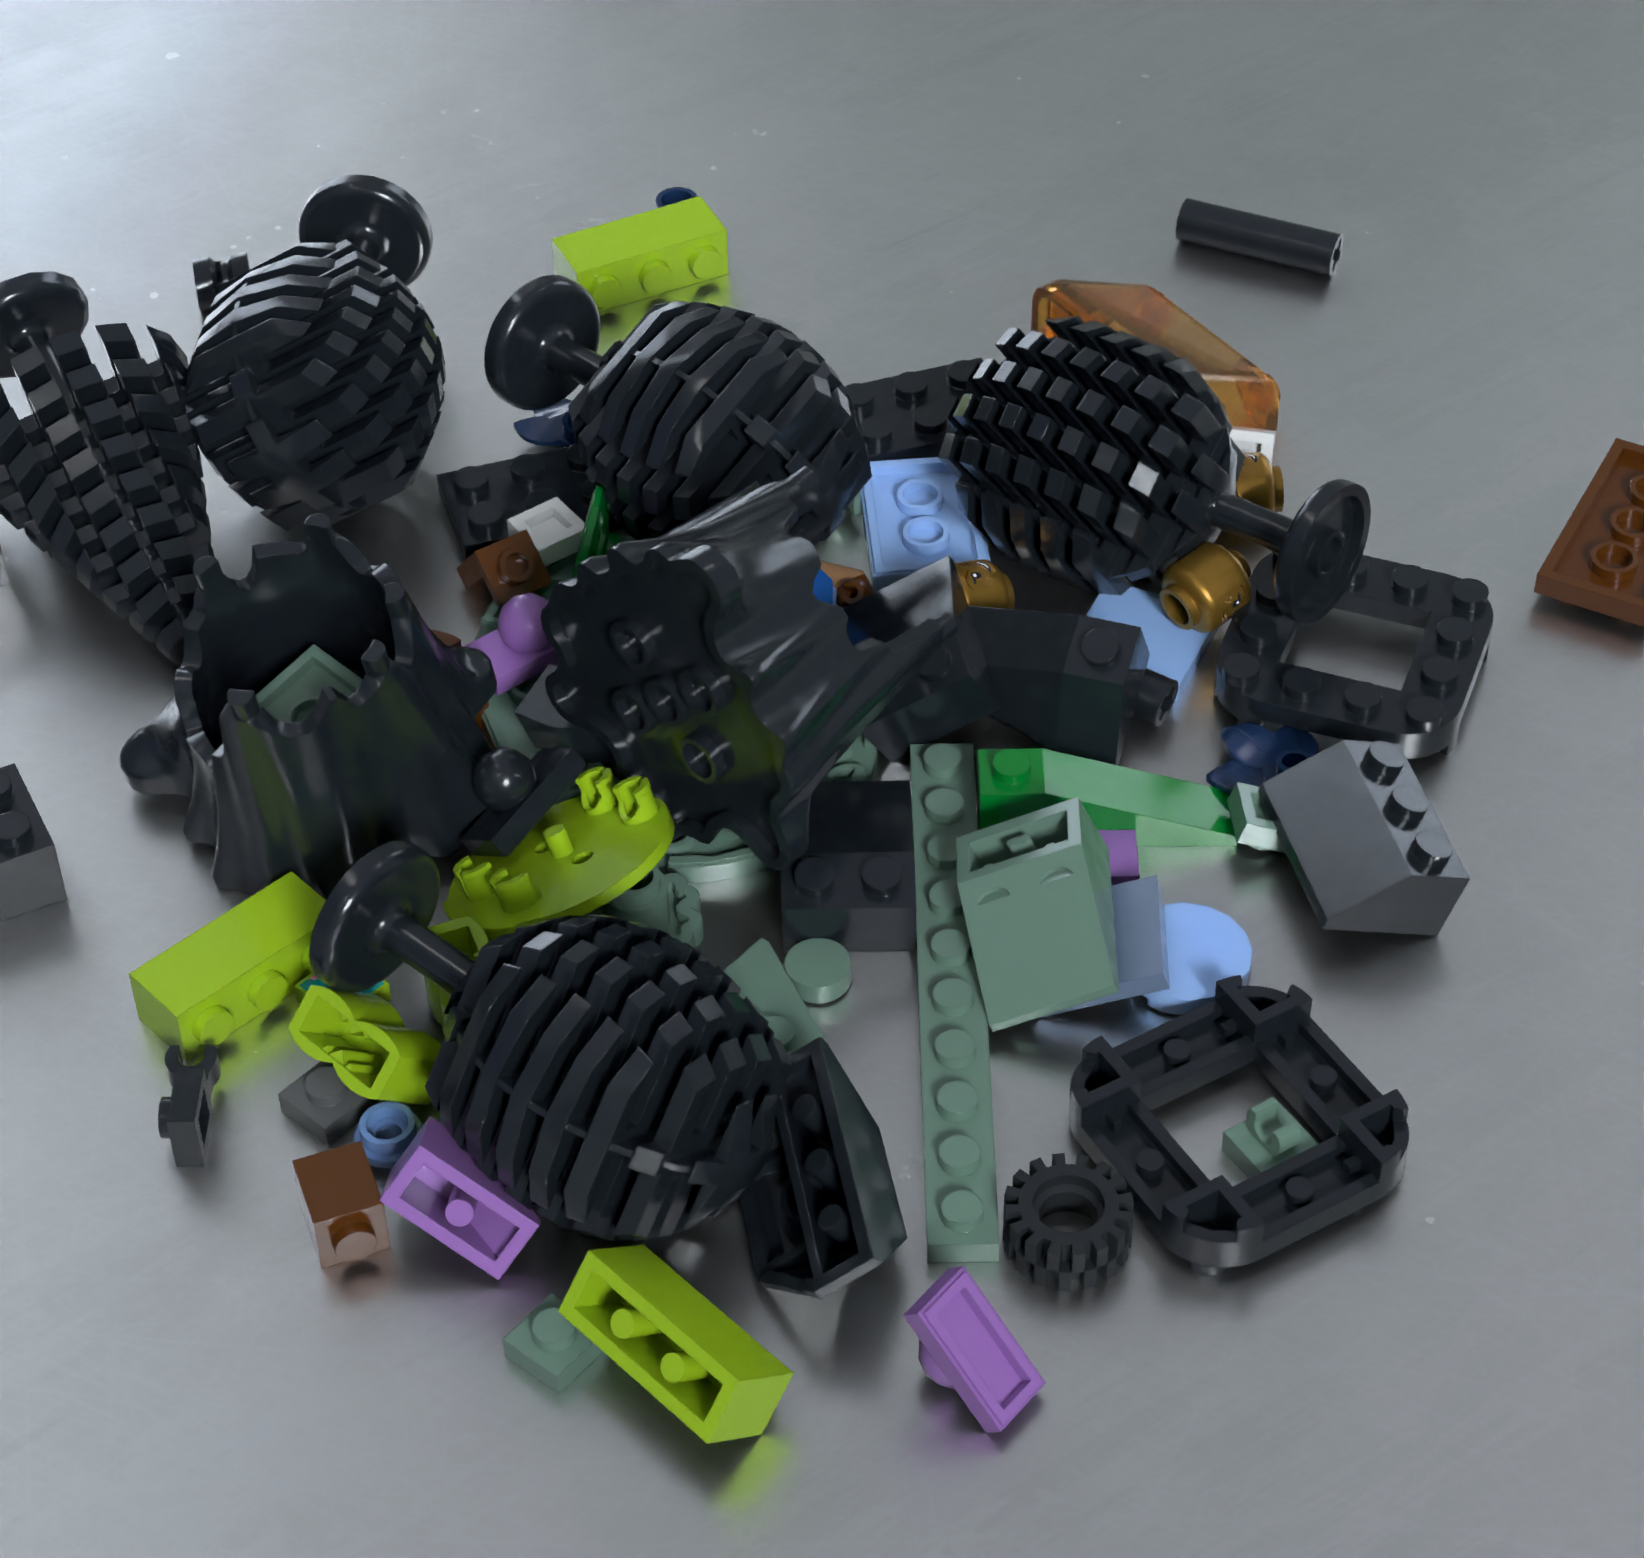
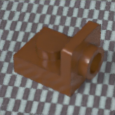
(507, 568)

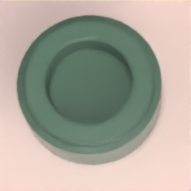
(819, 969)

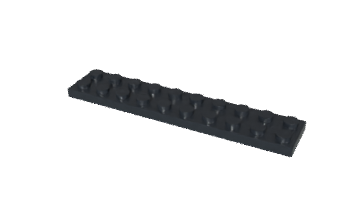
(897, 415)

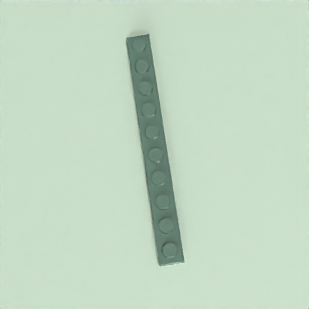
(952, 1018)

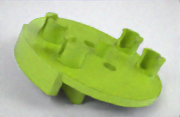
(570, 860)

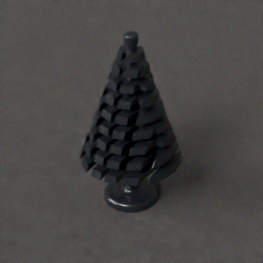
(102, 466)

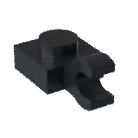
(189, 1111)

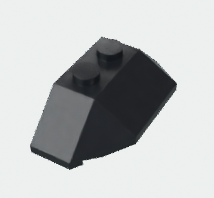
(826, 1189)

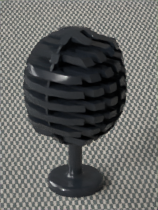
(322, 363)
(682, 405)
(1119, 461)
(576, 1055)

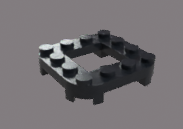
(1420, 717)
(1211, 1219)

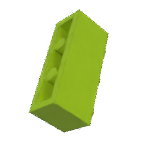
(644, 253)
(229, 968)
(675, 1343)

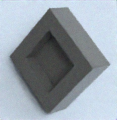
(323, 1103)

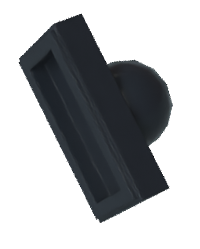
(517, 795)

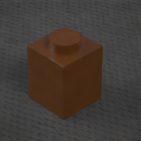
(341, 1204)

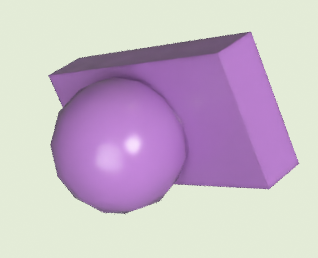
(519, 644)
(972, 1350)

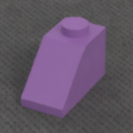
(456, 1202)

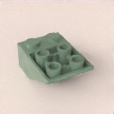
(1039, 913)

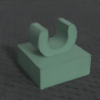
(1265, 1138)

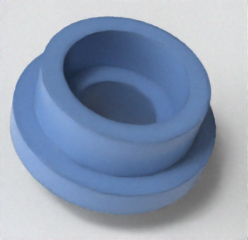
(386, 1132)

